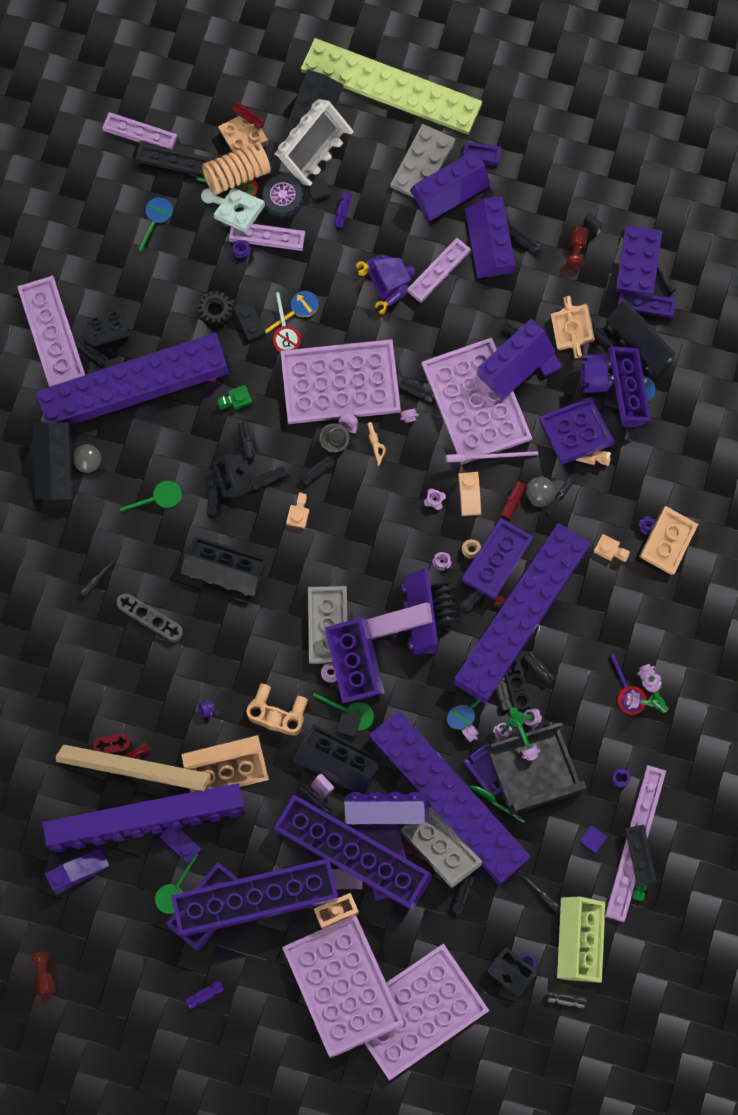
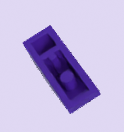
(76, 871)

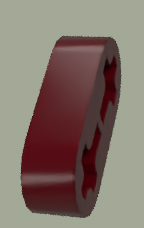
(111, 739)

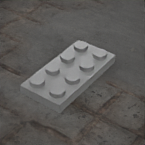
(422, 159)
(325, 608)
(442, 848)

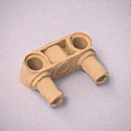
(275, 718)

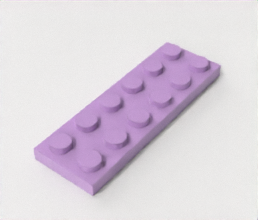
(51, 331)

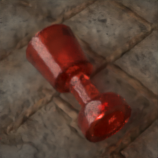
(578, 241)
(43, 982)

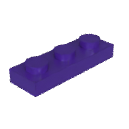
(654, 305)

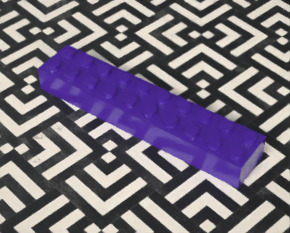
(134, 381)
(521, 613)
(449, 797)
(144, 817)

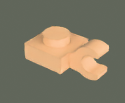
(601, 456)
(298, 514)
(608, 548)

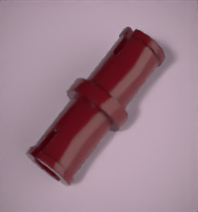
(513, 500)

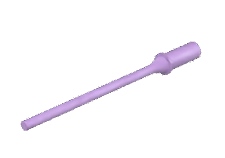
(465, 457)

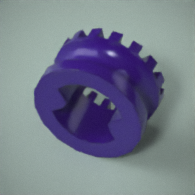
(621, 784)

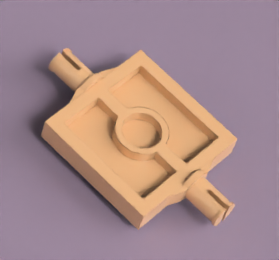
(572, 327)

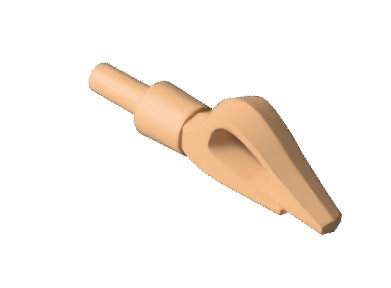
(374, 441)

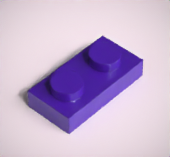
(181, 843)

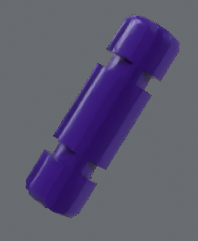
(342, 210)
(204, 994)

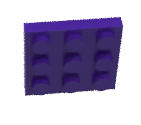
(576, 430)

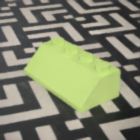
(581, 939)

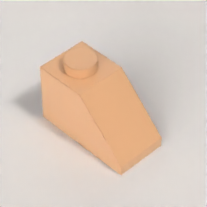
(469, 493)

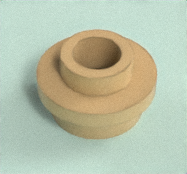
(471, 543)

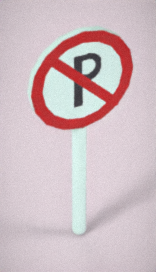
(286, 336)

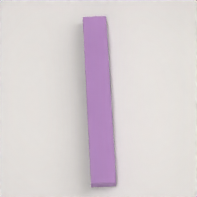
(643, 814)

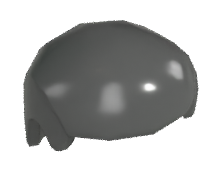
(334, 437)
(86, 458)
(540, 491)

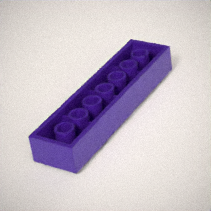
(353, 852)
(254, 897)

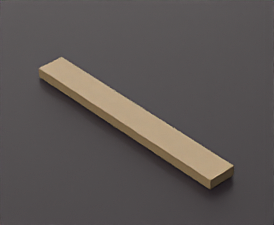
(133, 767)

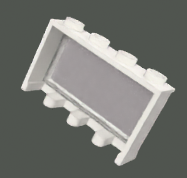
(312, 140)

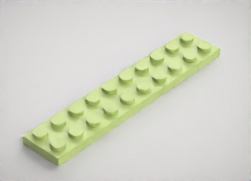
(393, 86)

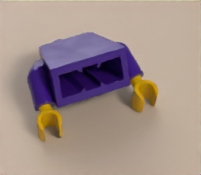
(389, 278)

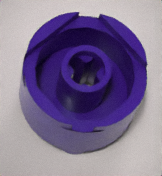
(595, 373)

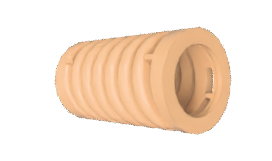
(236, 170)

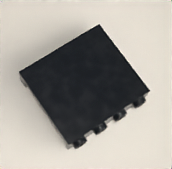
(535, 781)

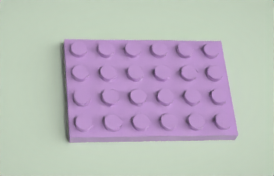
(340, 381)
(470, 409)
(343, 986)
(434, 1006)

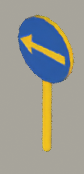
(303, 305)

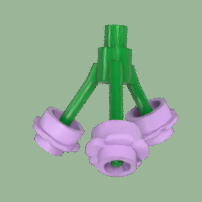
(652, 683)
(530, 718)

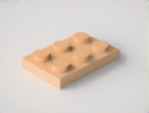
(668, 540)

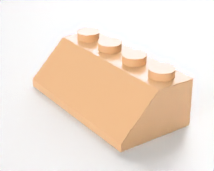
(229, 763)

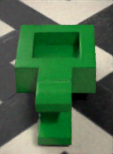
(237, 397)

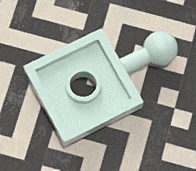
(234, 200)

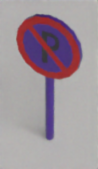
(621, 697)

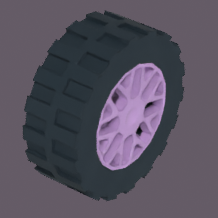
(283, 196)

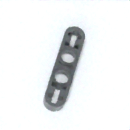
(148, 619)

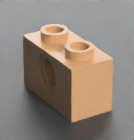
(336, 911)

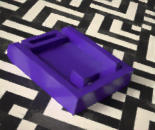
(483, 770)

